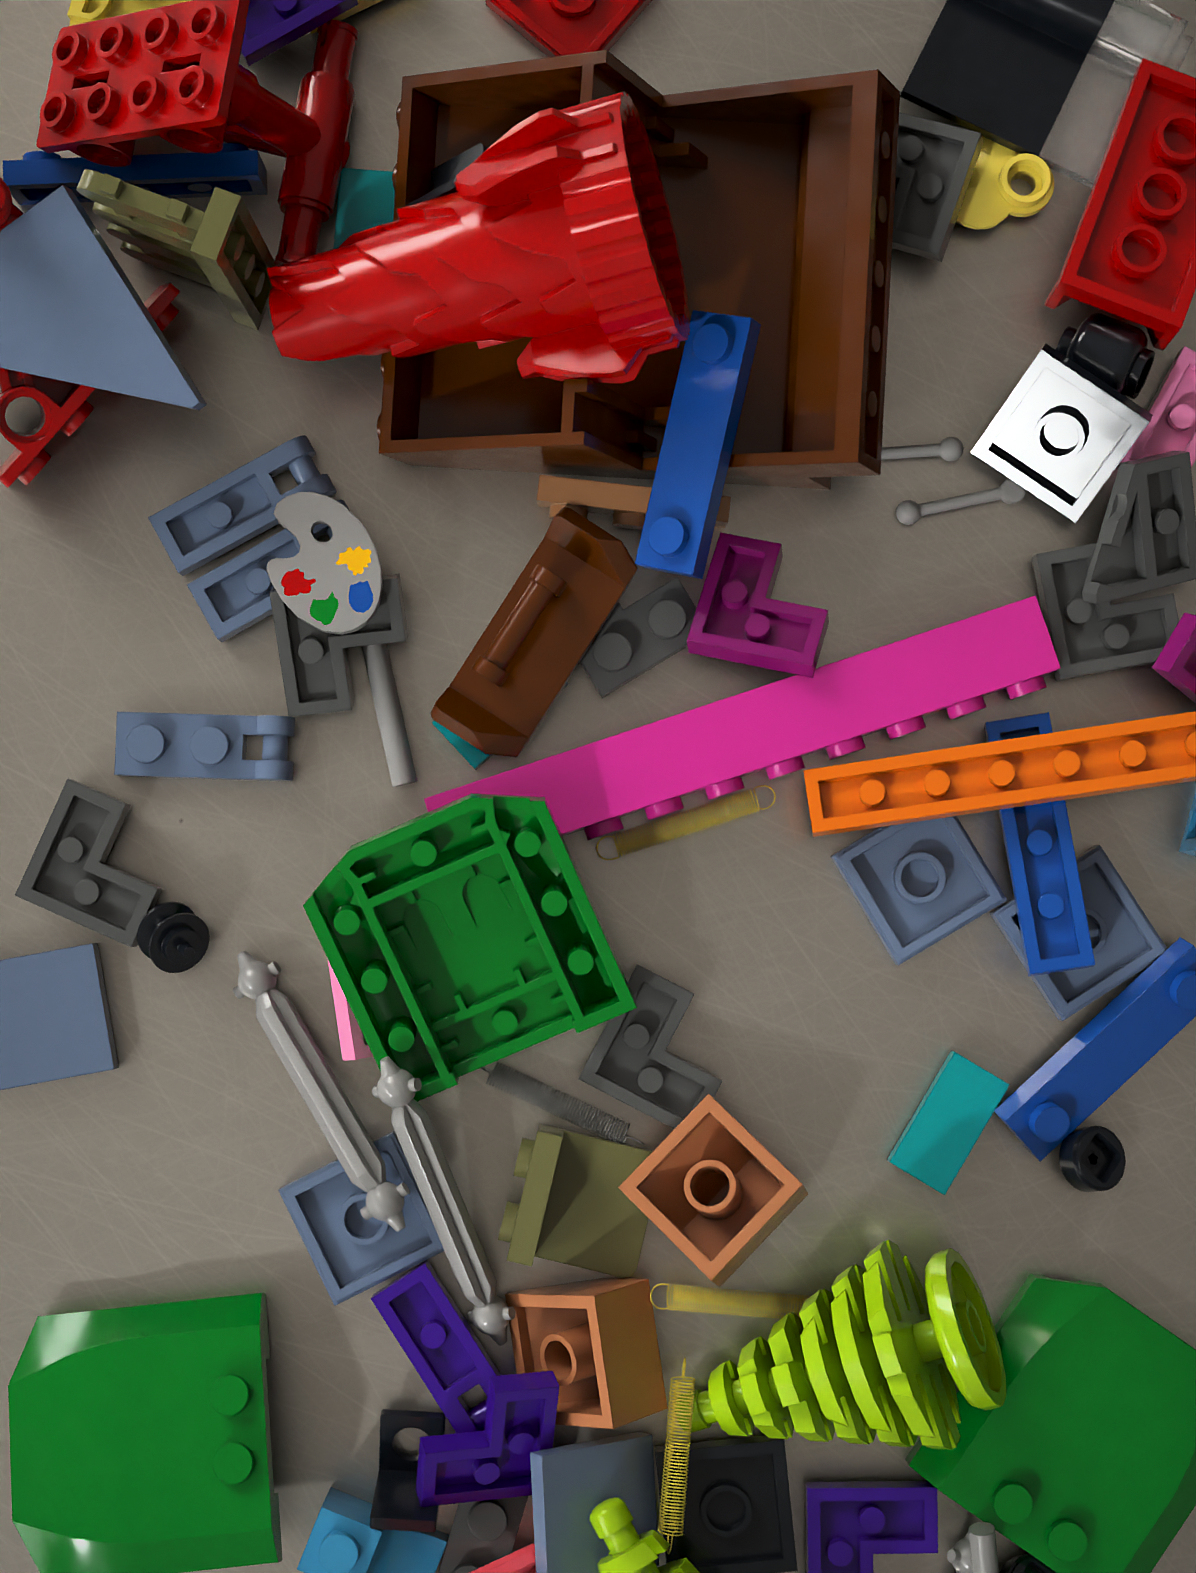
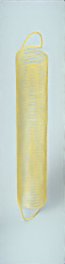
(623, 847)
(731, 1301)
(673, 1414)

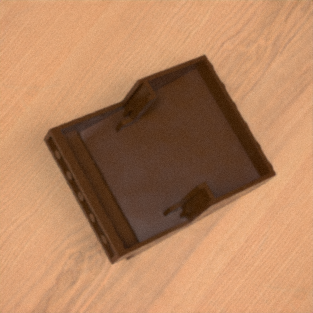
(775, 220)

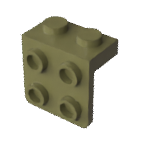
(574, 1203)

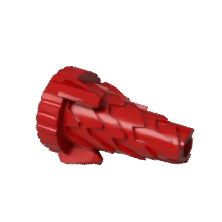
(545, 239)

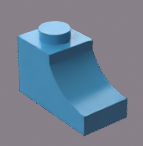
(347, 1544)

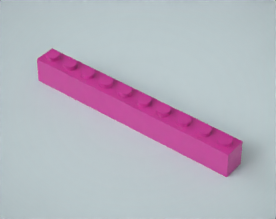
(784, 722)

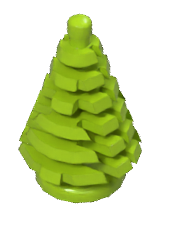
(866, 1360)

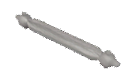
(321, 1091)
(443, 1200)

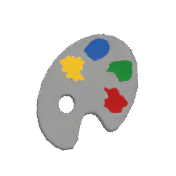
(331, 582)

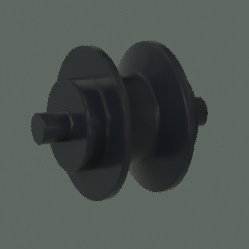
(173, 937)

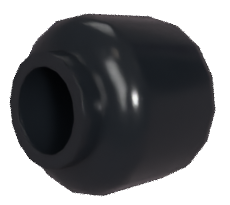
(1110, 352)

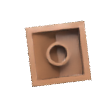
(714, 1190)
(597, 1343)

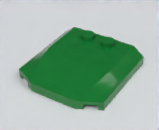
(466, 938)
(1094, 1434)
(145, 1439)

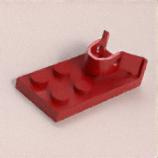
(1140, 219)

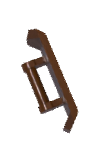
(537, 636)

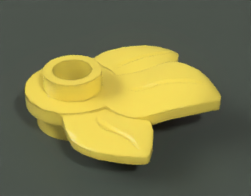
(990, 192)

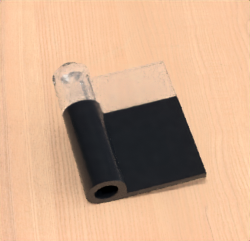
(1043, 72)

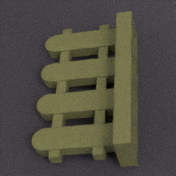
(208, 247)

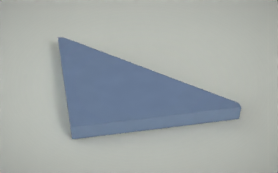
(75, 311)

